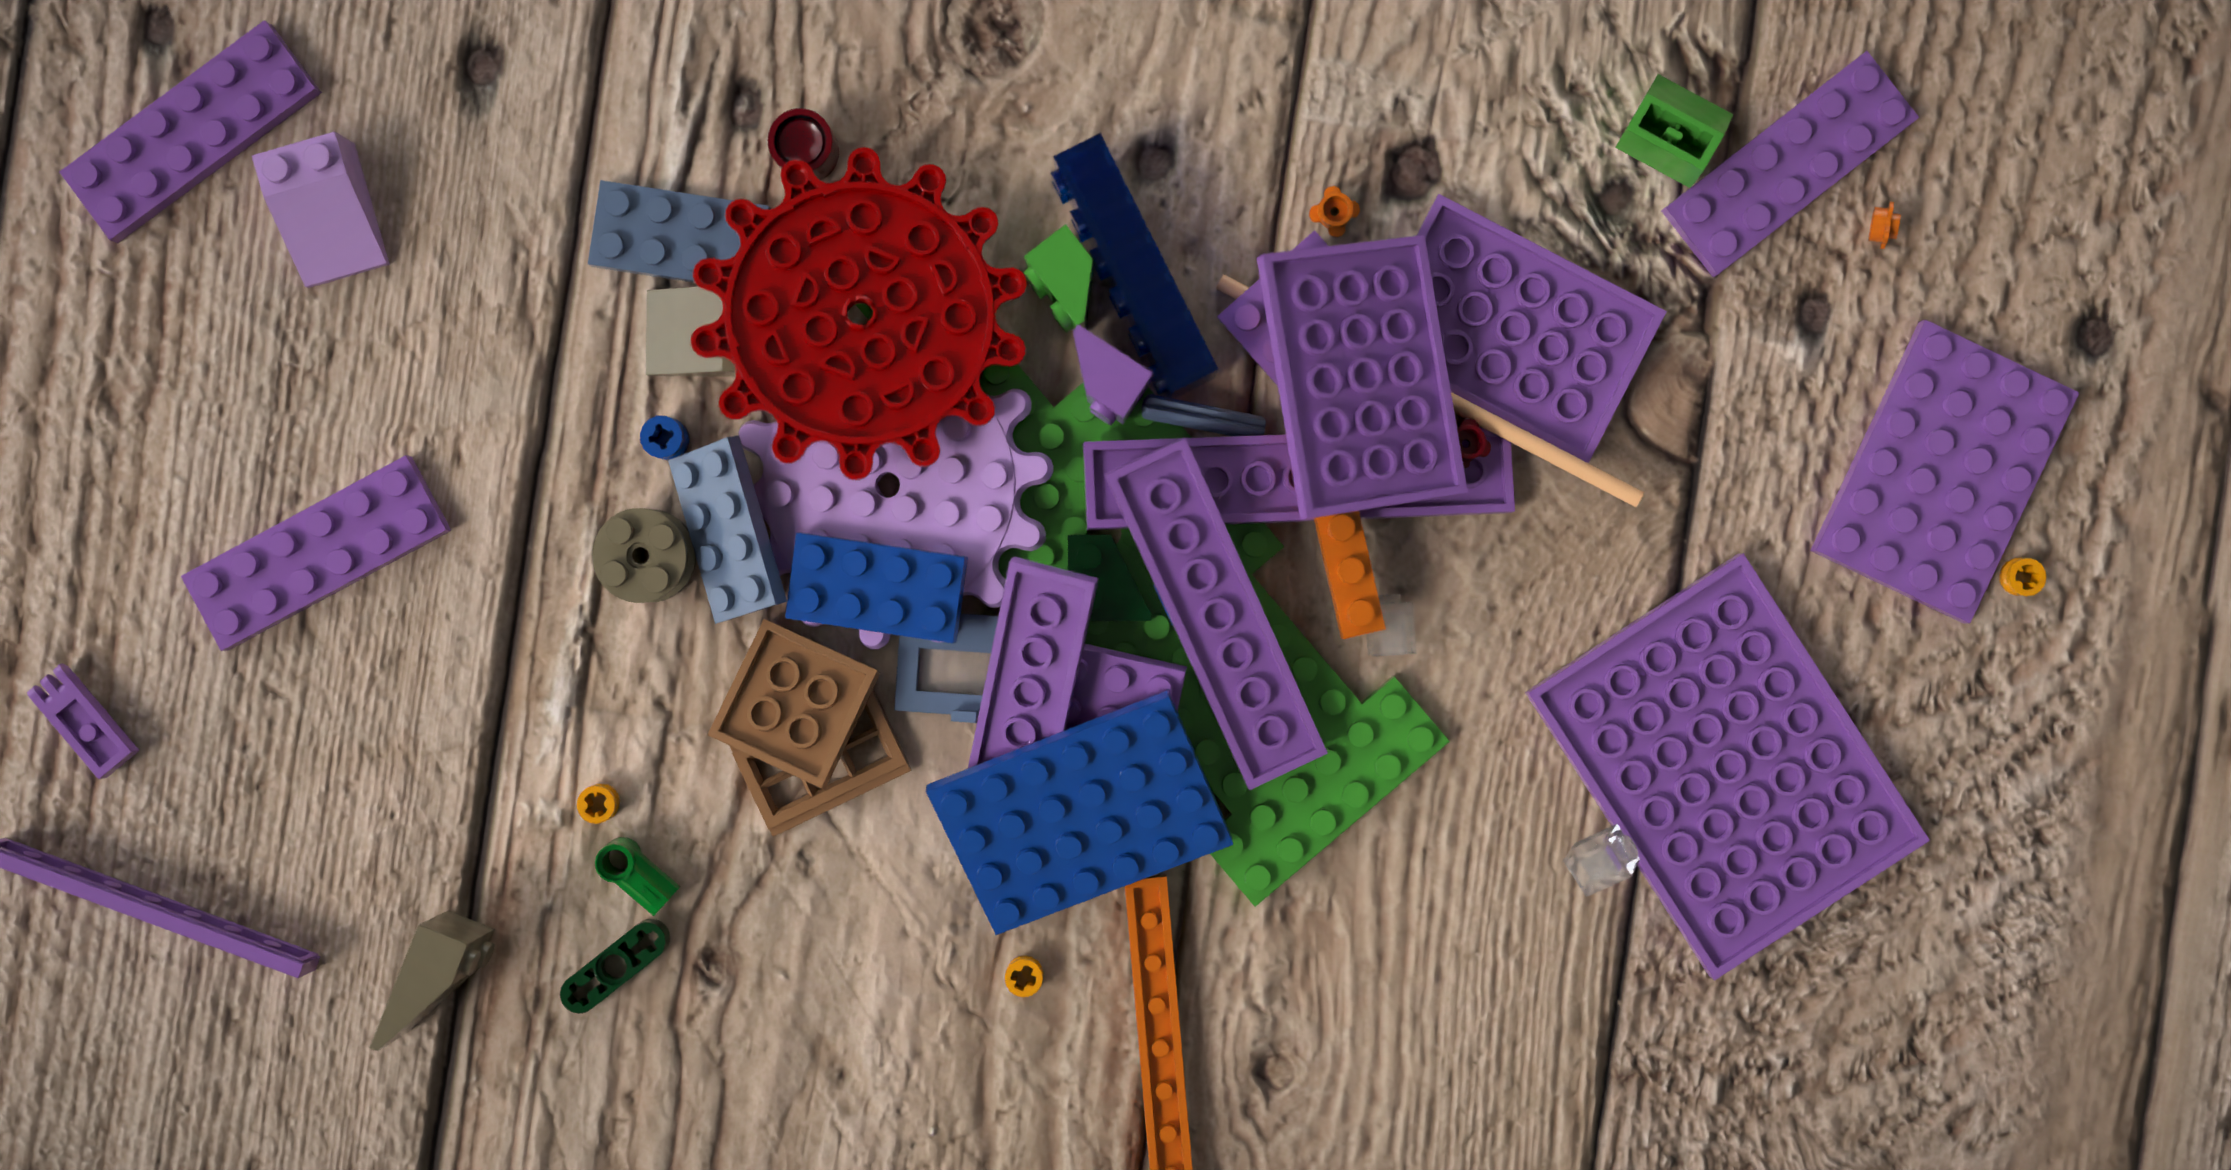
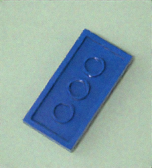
(876, 587)

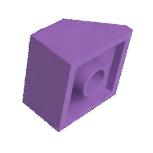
(1109, 377)

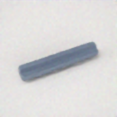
(1202, 417)

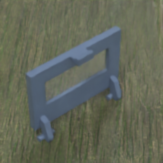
(946, 675)

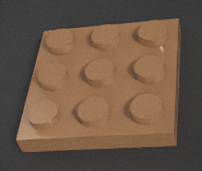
(794, 704)

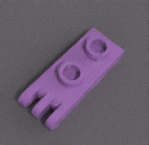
(83, 722)

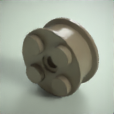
(620, 549)

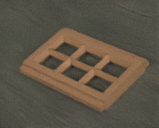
(837, 792)

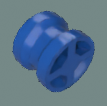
(673, 437)

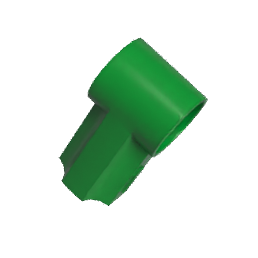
(641, 878)

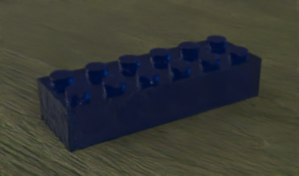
(1134, 266)

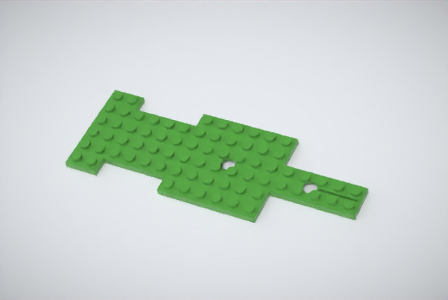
(1367, 742)

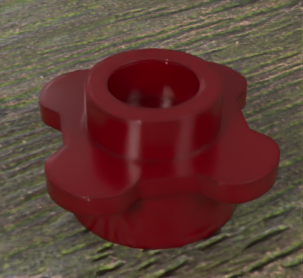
(1477, 441)

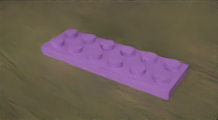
(190, 132)
(1790, 164)
(316, 553)
(1033, 658)

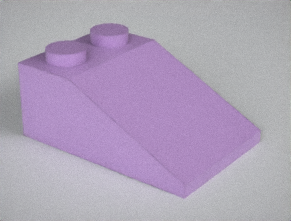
(322, 208)

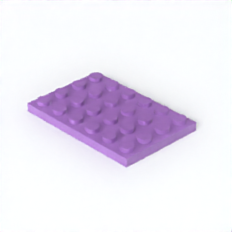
(1532, 329)
(1361, 375)
(1944, 471)

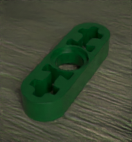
(584, 975)

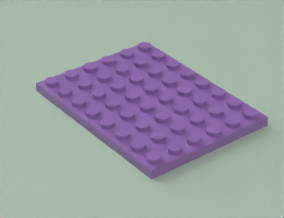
(1727, 766)

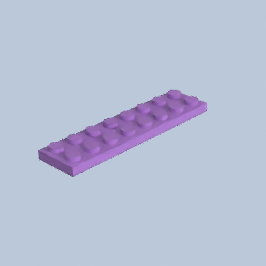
(1216, 613)

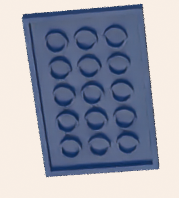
(1080, 813)

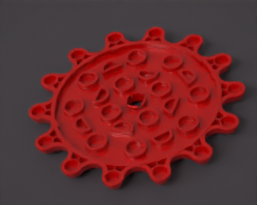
(845, 247)

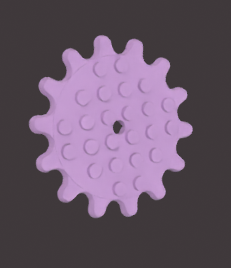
(954, 507)

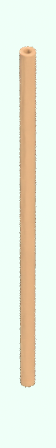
(1512, 433)

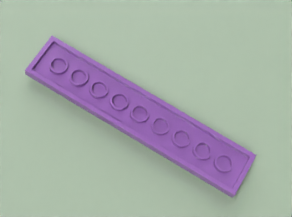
(1255, 481)

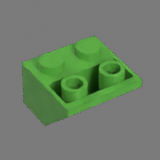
(1675, 131)
(1063, 273)

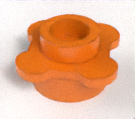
(1346, 210)
(1884, 225)

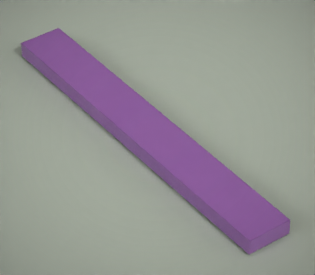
(156, 909)

